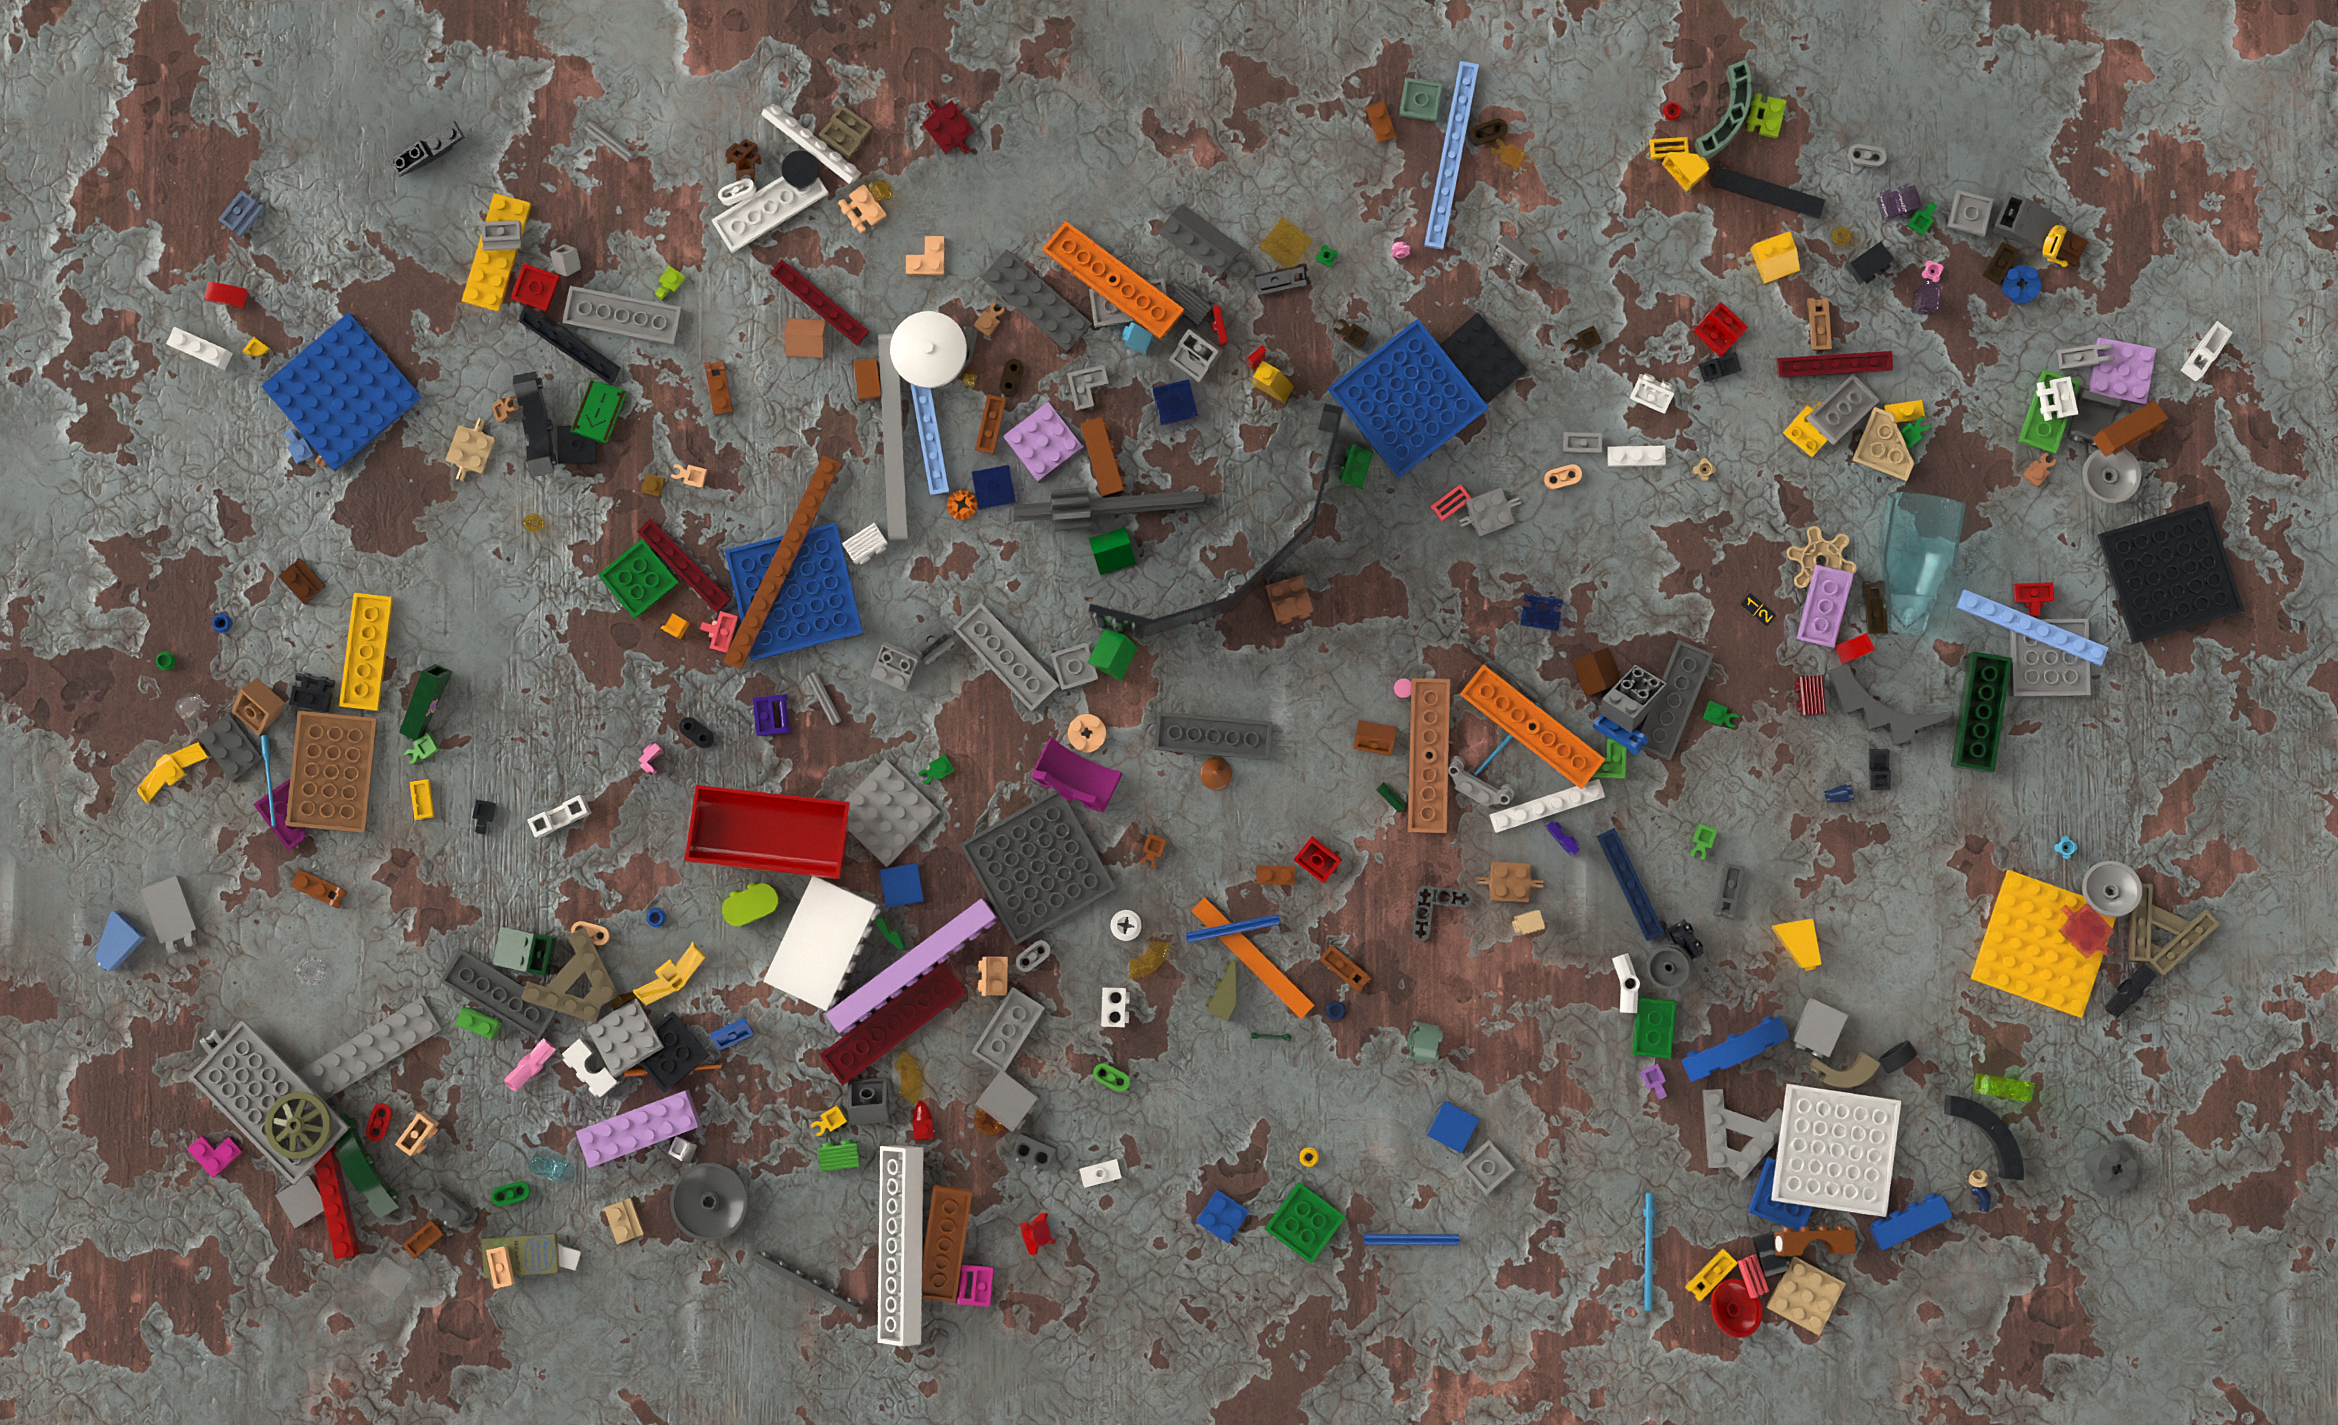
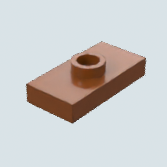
(423, 1239)

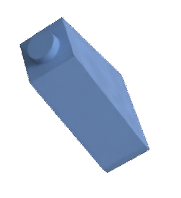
(118, 941)

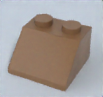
(257, 706)

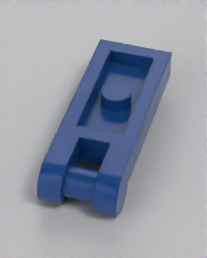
(1620, 734)

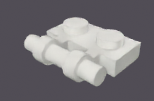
(2063, 398)

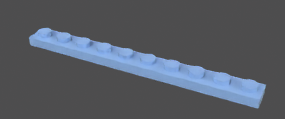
(1451, 155)

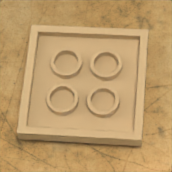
(1806, 1295)

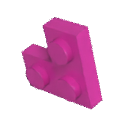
(214, 1159)

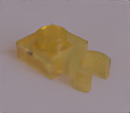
(1510, 155)

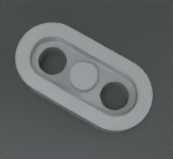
(1866, 153)
(1034, 957)

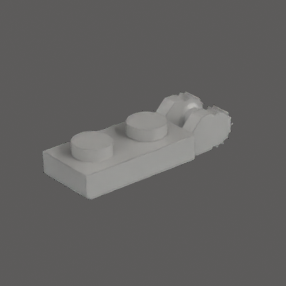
(2083, 356)

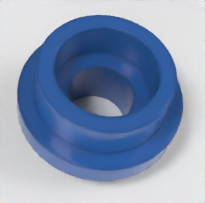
(216, 623)
(650, 915)

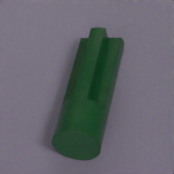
(1390, 796)

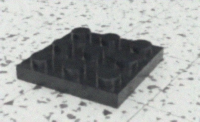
(677, 1057)

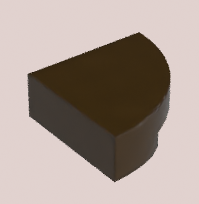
(622, 999)

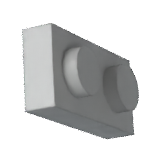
(1582, 442)

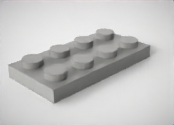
(1107, 314)
(1842, 409)
(1008, 1029)

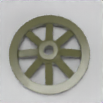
(302, 1125)

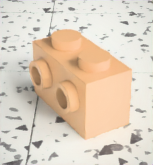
(417, 1133)

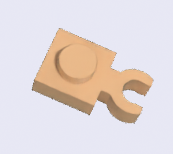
(692, 476)

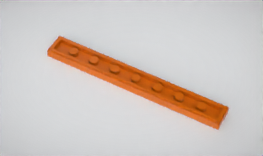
(1255, 960)

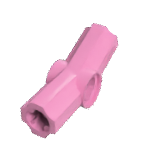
(530, 1065)

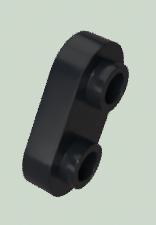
(696, 732)

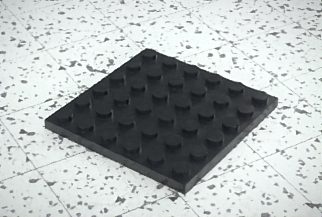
(2170, 572)

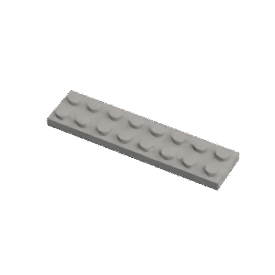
(371, 1049)

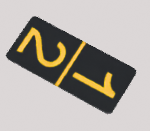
(1758, 609)

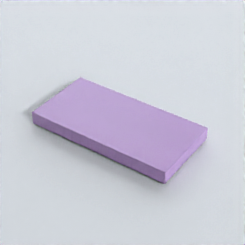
(1824, 605)

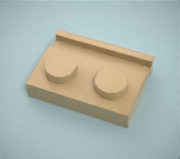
(624, 1220)

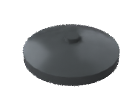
(709, 1201)

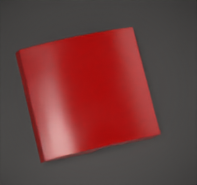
(1720, 329)

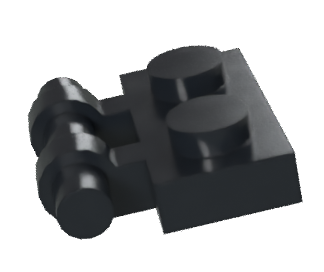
(311, 698)

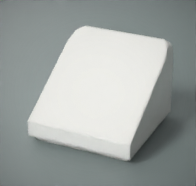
(682, 1149)

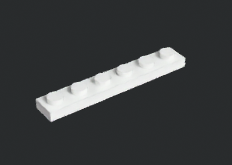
(811, 143)
(1546, 806)

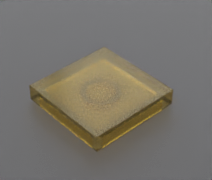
(1285, 243)

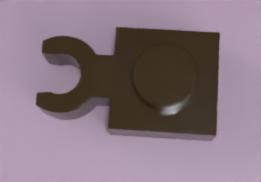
(1353, 335)
(1586, 339)

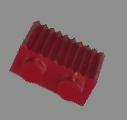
(1811, 695)

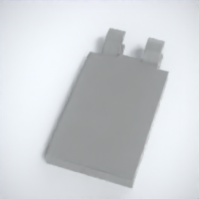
(170, 913)

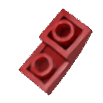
(225, 294)

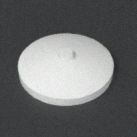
(928, 349)

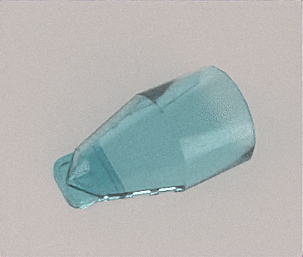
(1916, 554)

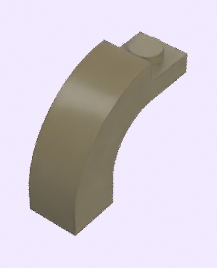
(1856, 1074)

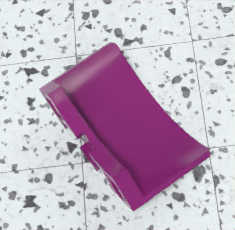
(1075, 776)

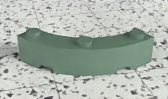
(1740, 96)

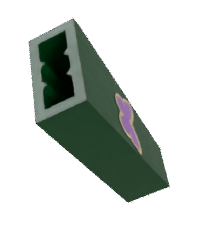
(424, 701)

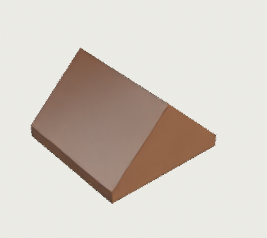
(805, 338)

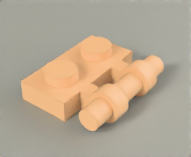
(866, 204)

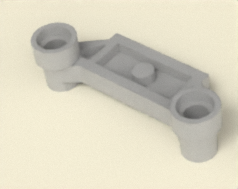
(1477, 788)

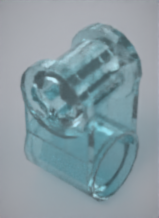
(550, 1168)

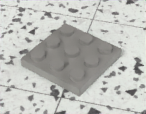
(625, 1037)

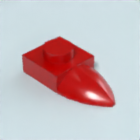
(922, 1122)

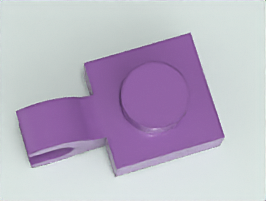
(1653, 1078)

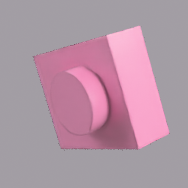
(649, 755)

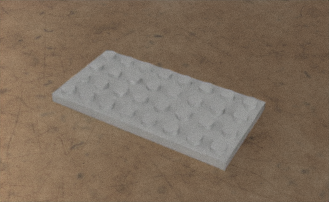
(245, 1080)

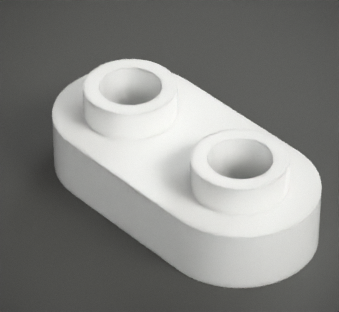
(737, 191)

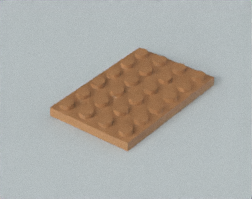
(331, 771)

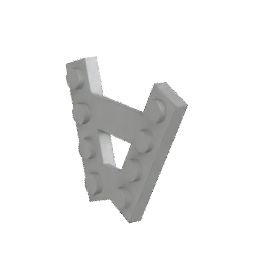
(1718, 1119)

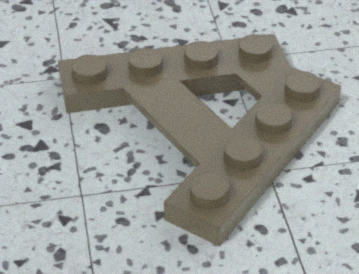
(2187, 933)
(554, 994)

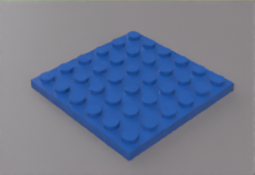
(341, 392)
(1408, 398)
(814, 600)

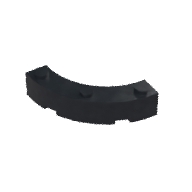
(536, 425)
(2006, 1148)

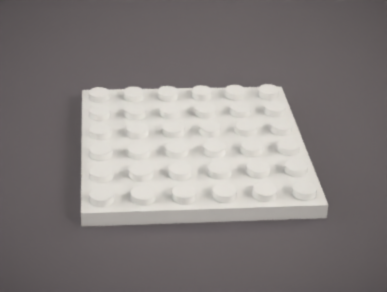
(1836, 1150)

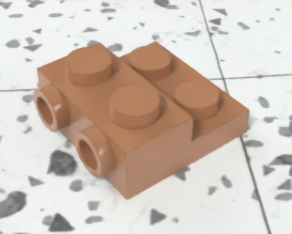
(1289, 599)

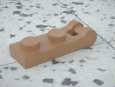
(1819, 324)

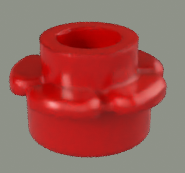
(1672, 106)

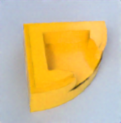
(255, 348)

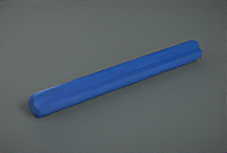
(1233, 928)
(1411, 1239)

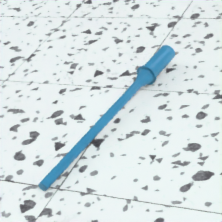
(1497, 750)
(266, 755)

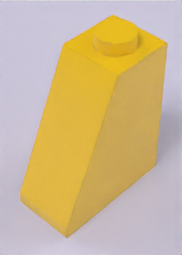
(1272, 382)
(1800, 942)

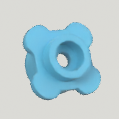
(2071, 847)

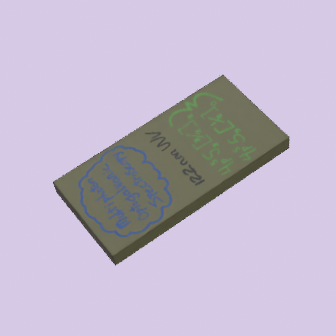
(527, 1253)

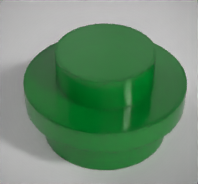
(165, 660)

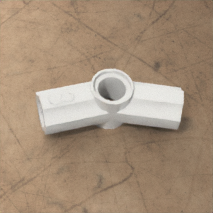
(1625, 970)

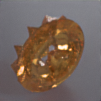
(986, 1129)

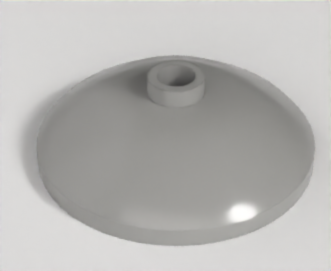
(2124, 474)
(2115, 878)

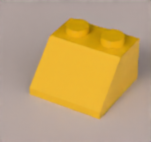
(1686, 168)
(1776, 257)

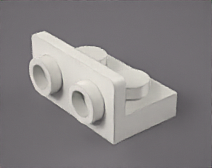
(1652, 393)

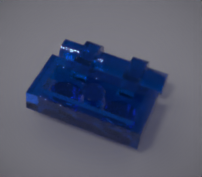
(1541, 618)

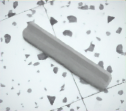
(609, 141)
(824, 698)

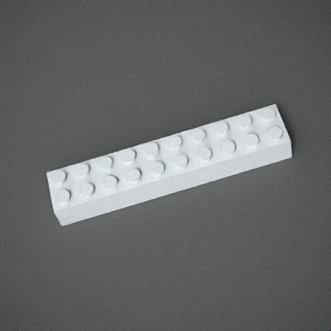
(900, 1245)

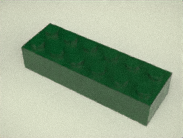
(1981, 712)

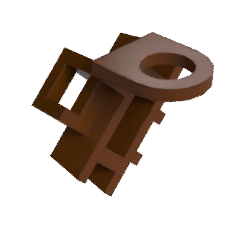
(746, 161)

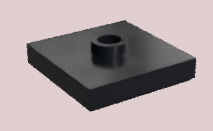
(575, 448)

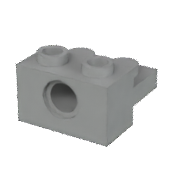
(1201, 347)

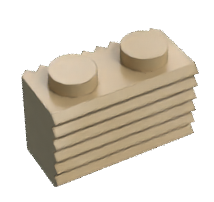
(1528, 923)

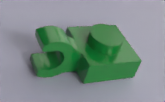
(1921, 220)

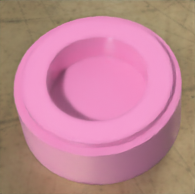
(1402, 688)

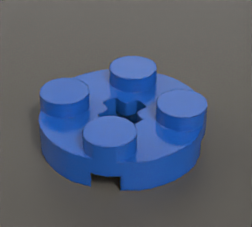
(2014, 292)

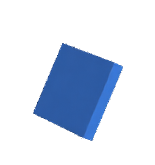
(901, 885)
(1453, 1127)

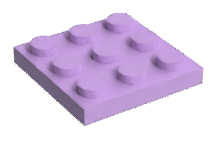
(2126, 376)
(1043, 441)

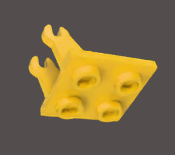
(1804, 433)

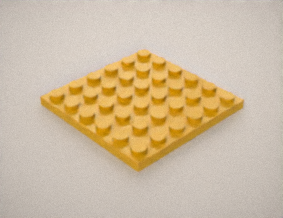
(2029, 954)

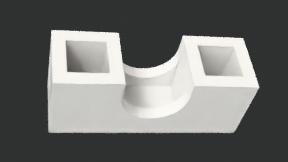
(199, 348)
(559, 817)
(577, 1057)

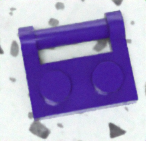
(765, 716)

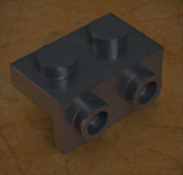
(1682, 934)

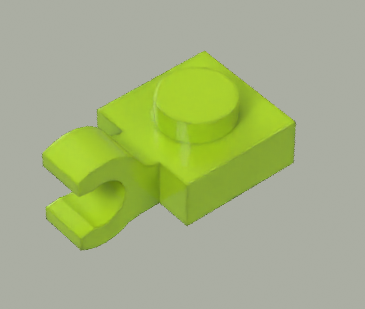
(671, 281)

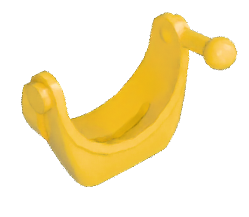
(2055, 231)

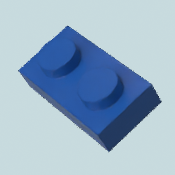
(731, 1034)

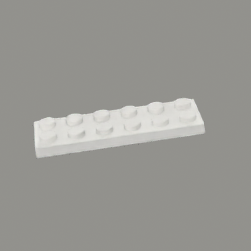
(765, 211)

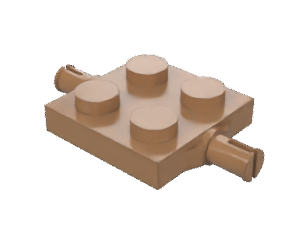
(1510, 882)

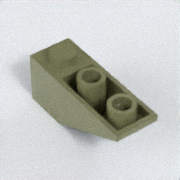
(1225, 996)

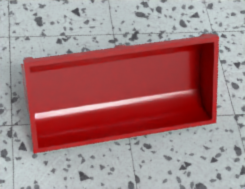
(768, 832)

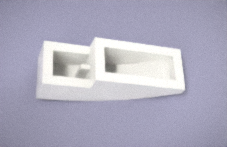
(2206, 351)

